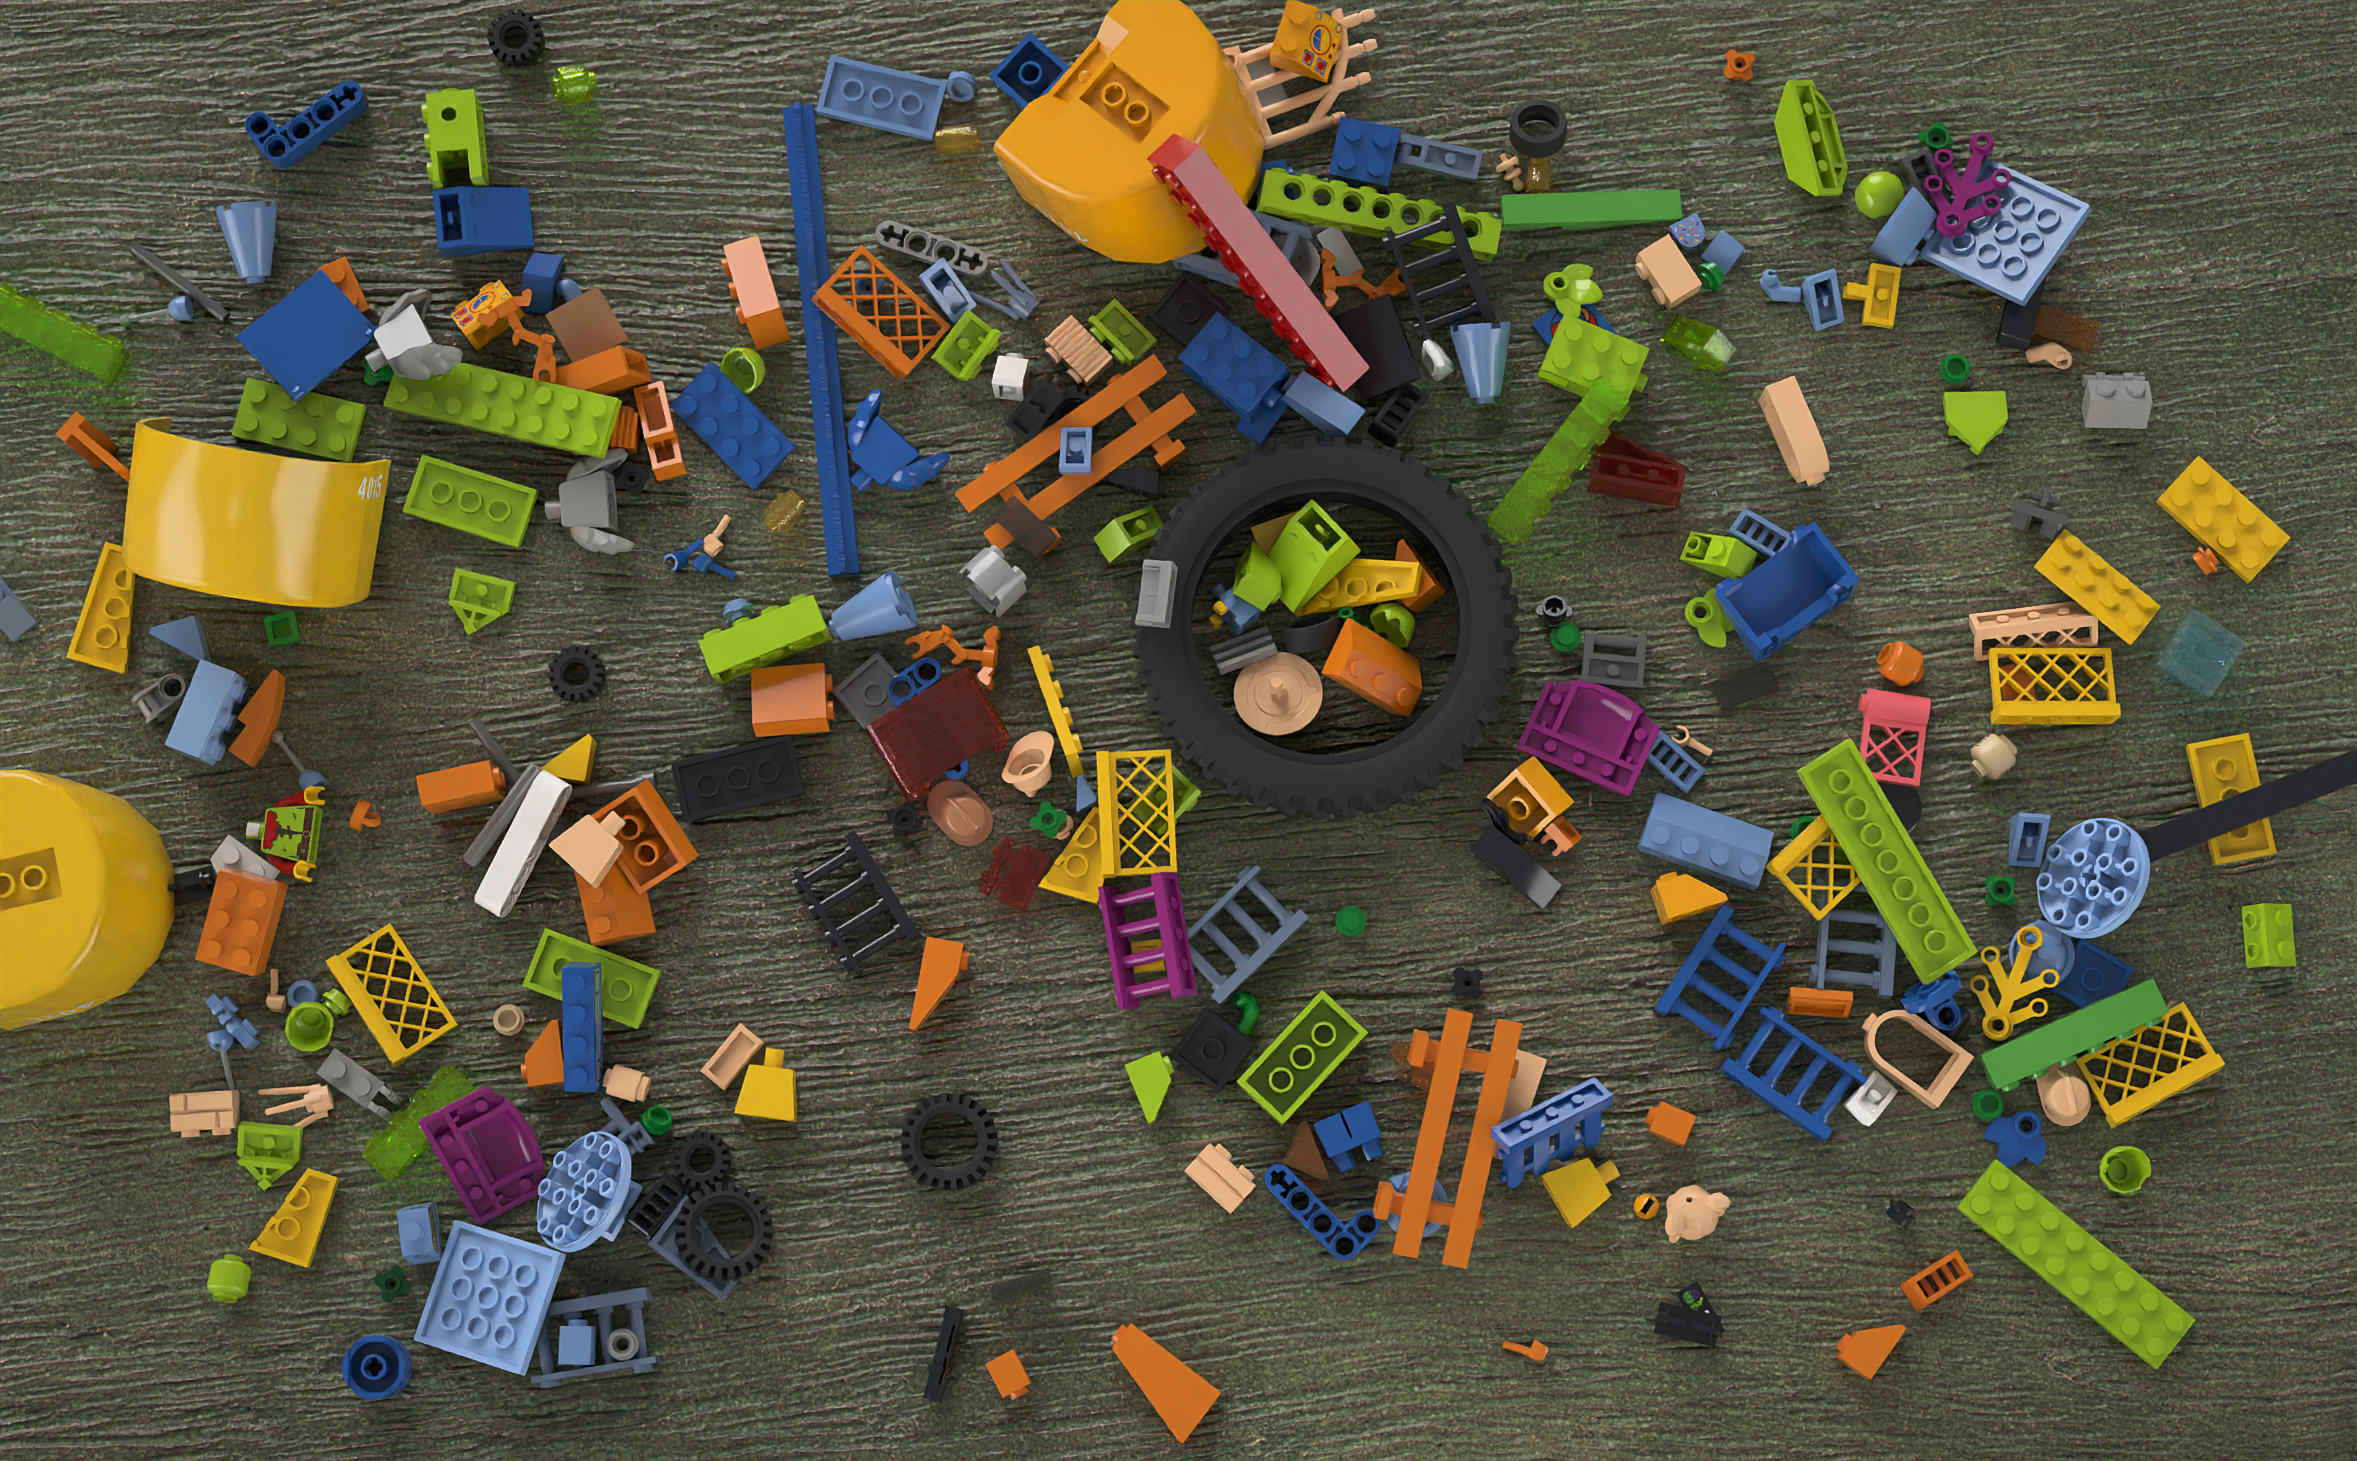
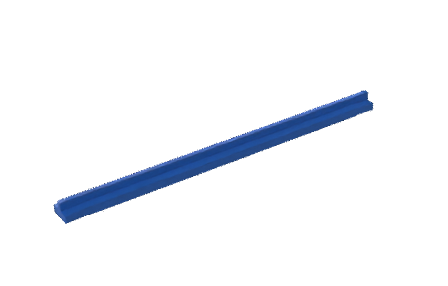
(821, 342)

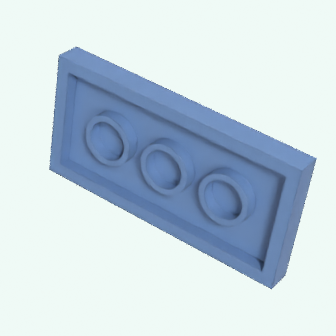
(881, 98)

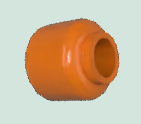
(1901, 663)

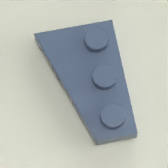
(664, 1245)

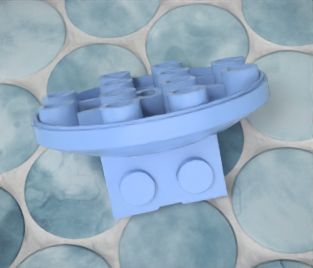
(2093, 878)
(586, 1193)

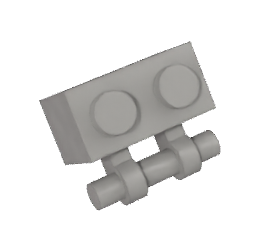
(2116, 401)

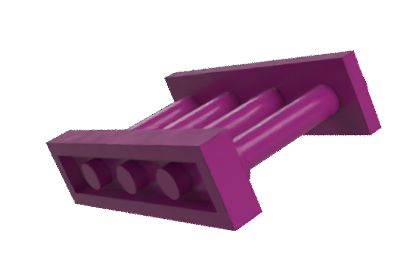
(1174, 937)

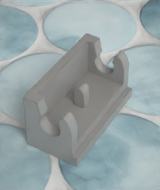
(1156, 593)

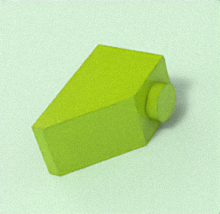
(1128, 533)
(1257, 578)
(1150, 1082)

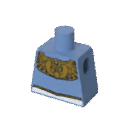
(420, 1233)

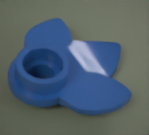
(2015, 1143)

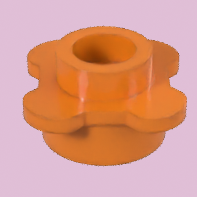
(1732, 71)
(2206, 560)

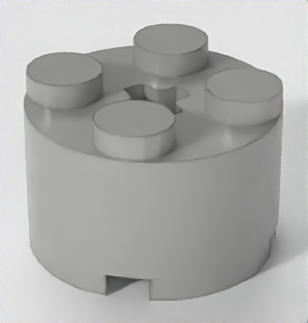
(993, 580)

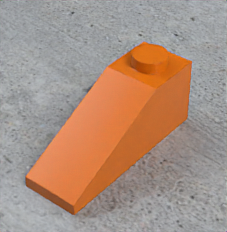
(938, 973)

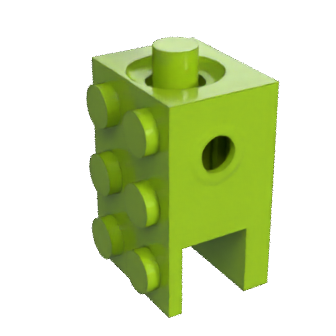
(455, 136)
(1586, 352)

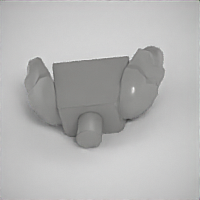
(408, 343)
(589, 504)

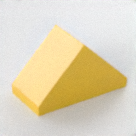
(574, 763)

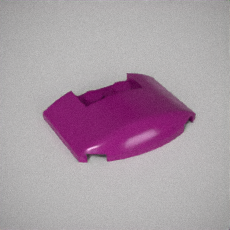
(1590, 734)
(486, 1152)

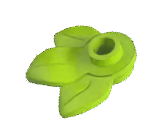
(1576, 289)
(1714, 624)

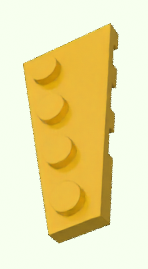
(1366, 583)
(106, 617)

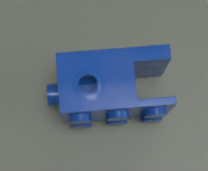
(1234, 368)

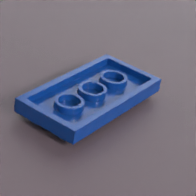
(733, 426)

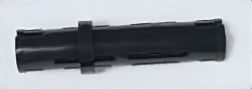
(943, 1354)

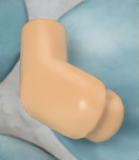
(2051, 353)

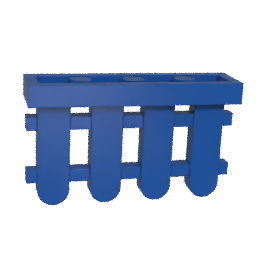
(1552, 1117)

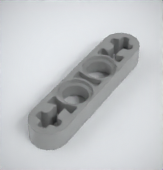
(933, 245)

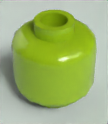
(228, 1279)

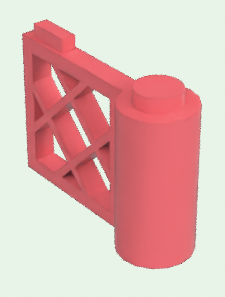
(1897, 713)

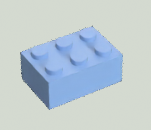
(208, 713)

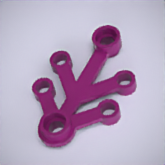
(1964, 189)

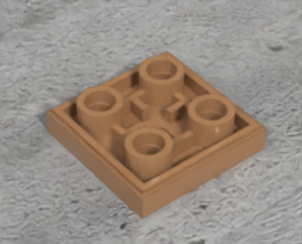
(586, 325)

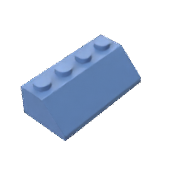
(1706, 841)

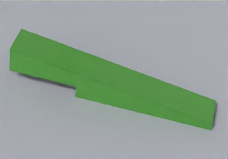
(1589, 209)

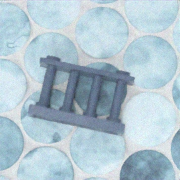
(1213, 268)
(1266, 942)
(1882, 949)
(602, 1306)

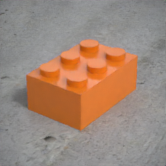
(241, 921)

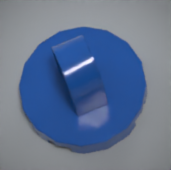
(1933, 998)

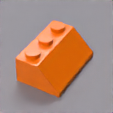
(1374, 669)
(650, 837)
(614, 909)

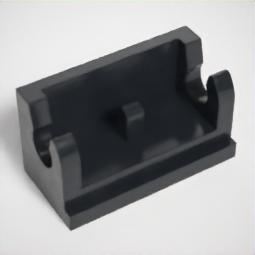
(1036, 407)

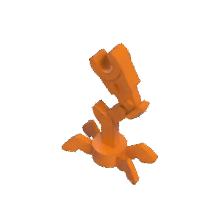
(1330, 282)
(545, 359)
(988, 657)

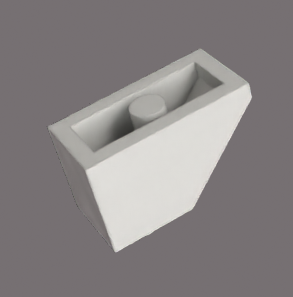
(1011, 377)

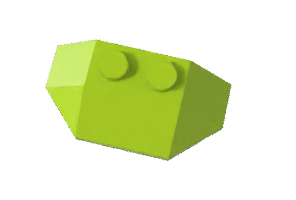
(1810, 140)

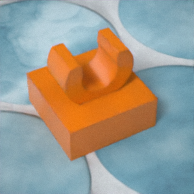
(1563, 834)

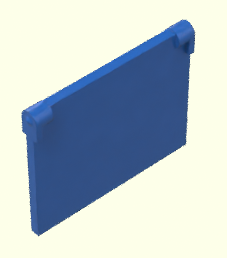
(308, 335)

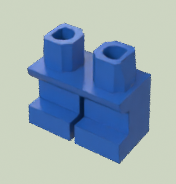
(1337, 1141)

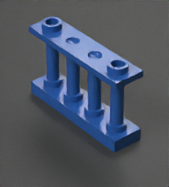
(1707, 951)
(1791, 1103)

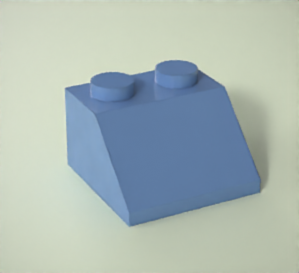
(1905, 230)

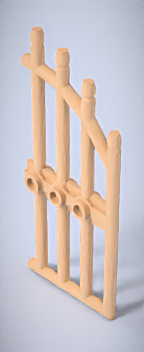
(1326, 93)

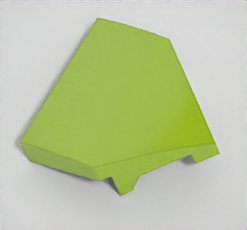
(1975, 416)
(480, 598)
(268, 1149)

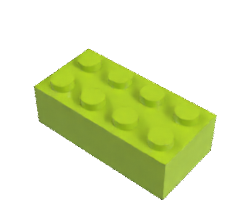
(764, 639)
(1302, 1058)

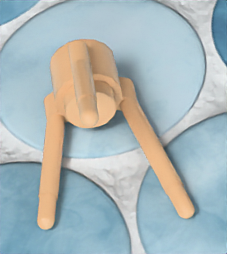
(318, 1100)

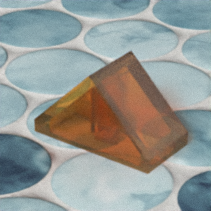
(1305, 1156)

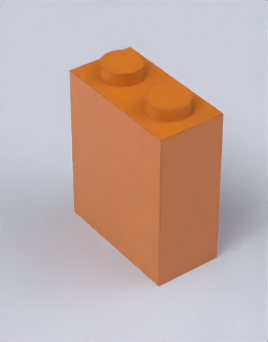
(791, 699)
(461, 787)

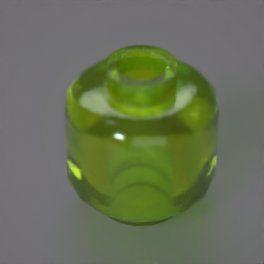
(573, 84)

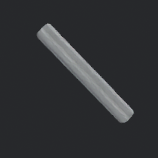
(501, 817)

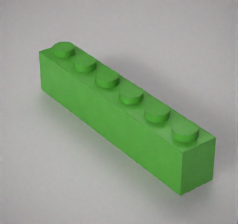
(2072, 1034)

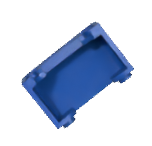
(1787, 592)

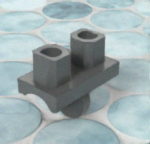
(2025, 510)

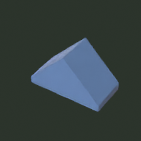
(1822, 299)
(186, 636)
(2027, 839)

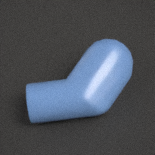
(568, 289)
(1775, 289)

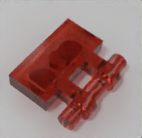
(1022, 879)

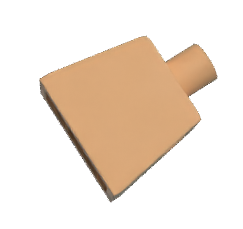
(591, 846)

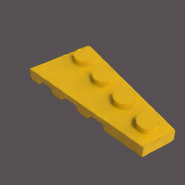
(1060, 716)

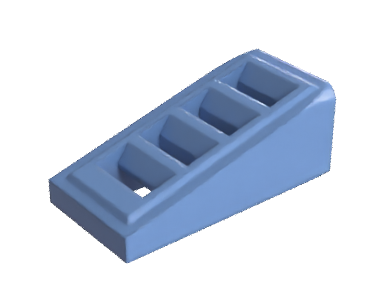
(1769, 528)
(1677, 752)

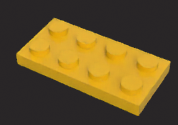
(2223, 519)
(2097, 586)
(2221, 771)

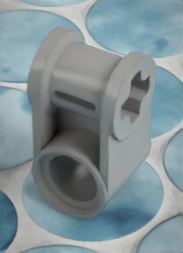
(157, 701)

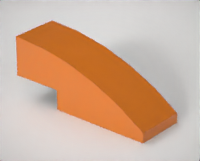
(660, 431)
(261, 720)

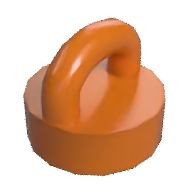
(361, 814)

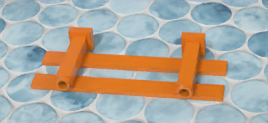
(1148, 431)
(1416, 1205)

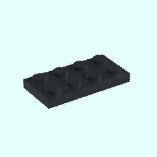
(738, 778)

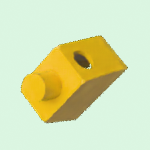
(769, 1090)
(1579, 1188)

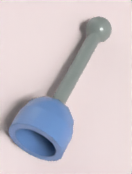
(179, 308)
(307, 777)
(221, 1042)

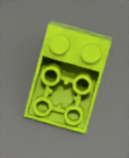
(1310, 554)

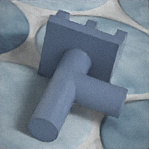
(629, 1133)

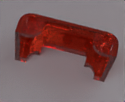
(937, 732)

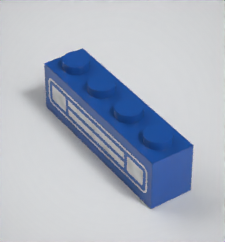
(582, 1026)

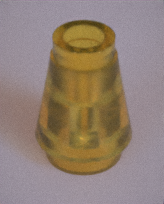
(1539, 176)

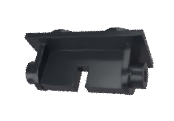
(192, 885)
(1687, 1324)

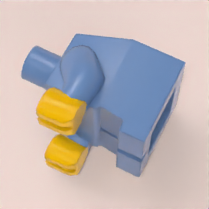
(1232, 610)

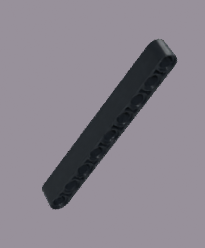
(2251, 806)

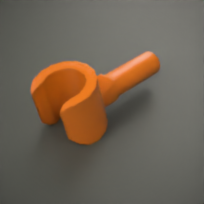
(1536, 1352)

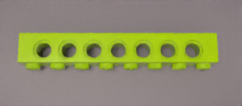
(1363, 221)

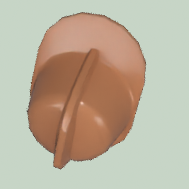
(960, 812)

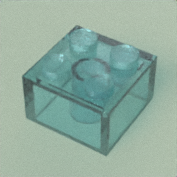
(2199, 653)

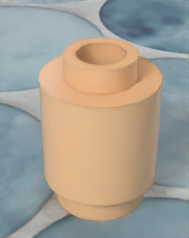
(626, 1083)

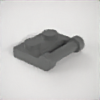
(1613, 669)

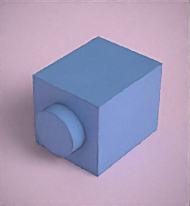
(577, 1343)

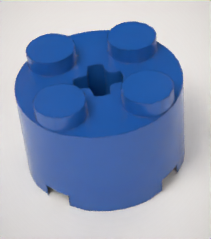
(372, 1384)

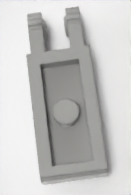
(357, 1082)

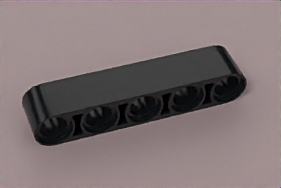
(2019, 321)

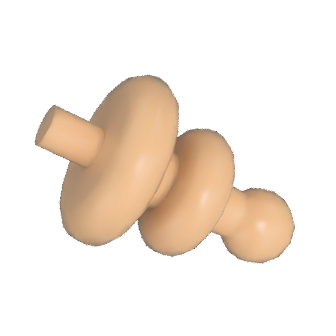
(1511, 173)

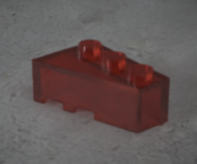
(1635, 472)

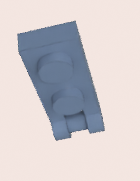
(1439, 158)

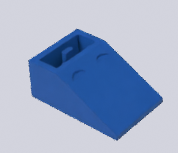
(482, 220)

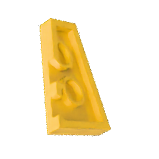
(1079, 866)
(300, 1220)

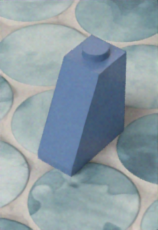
(1321, 405)

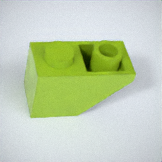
(1719, 555)

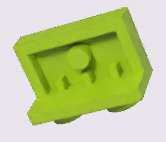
(1122, 333)
(966, 347)
(1184, 795)
(2268, 935)

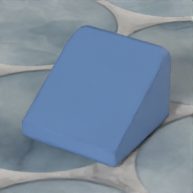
(1723, 251)
(1085, 796)

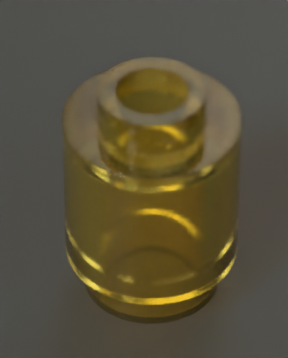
(957, 139)
(784, 512)

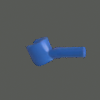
(681, 557)
(704, 563)

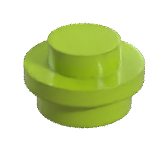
(336, 1002)

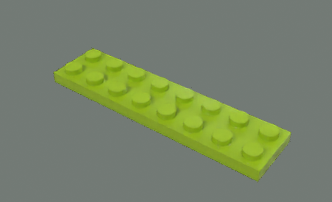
(511, 407)
(1887, 861)
(2075, 1264)

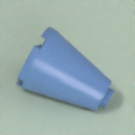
(250, 237)
(1482, 357)
(875, 610)

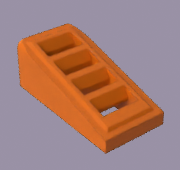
(1924, 1295)

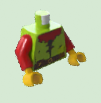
(291, 832)

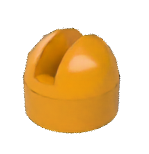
(1641, 1201)

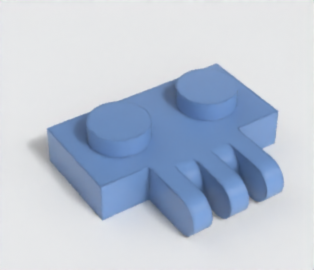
(226, 1010)

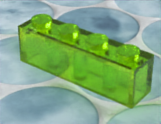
(404, 1139)

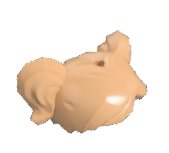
(1693, 1218)

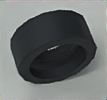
(1536, 146)
(1312, 633)

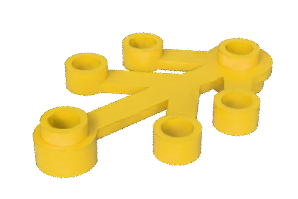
(2011, 988)

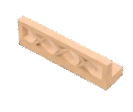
(2034, 620)

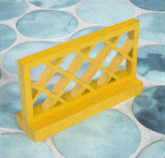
(2056, 711)
(1109, 814)
(1796, 851)
(369, 1011)
(2163, 1088)

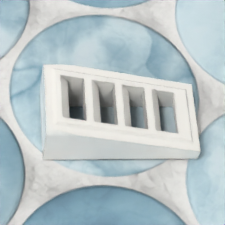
(1436, 360)

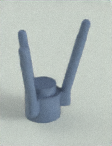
(1023, 301)

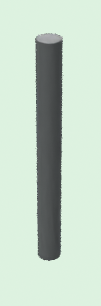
(180, 282)

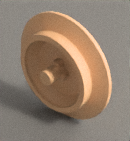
(1278, 694)

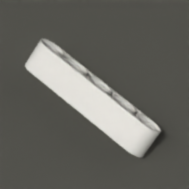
(523, 844)

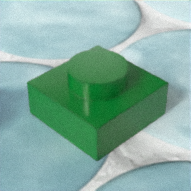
(282, 629)

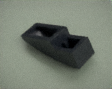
(1515, 867)

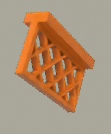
(863, 331)
(91, 444)

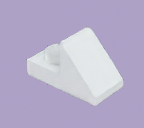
(1870, 1098)

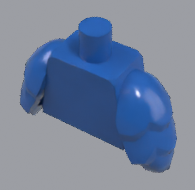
(885, 452)

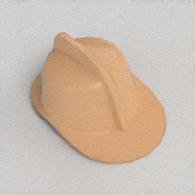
(1029, 762)
(2064, 1094)

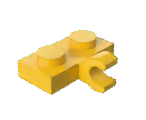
(1878, 295)

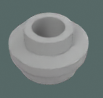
(612, 1344)

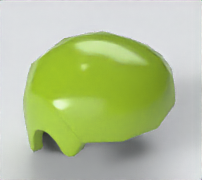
(1879, 194)
(743, 368)
(1394, 622)
(309, 1026)
(2124, 1169)

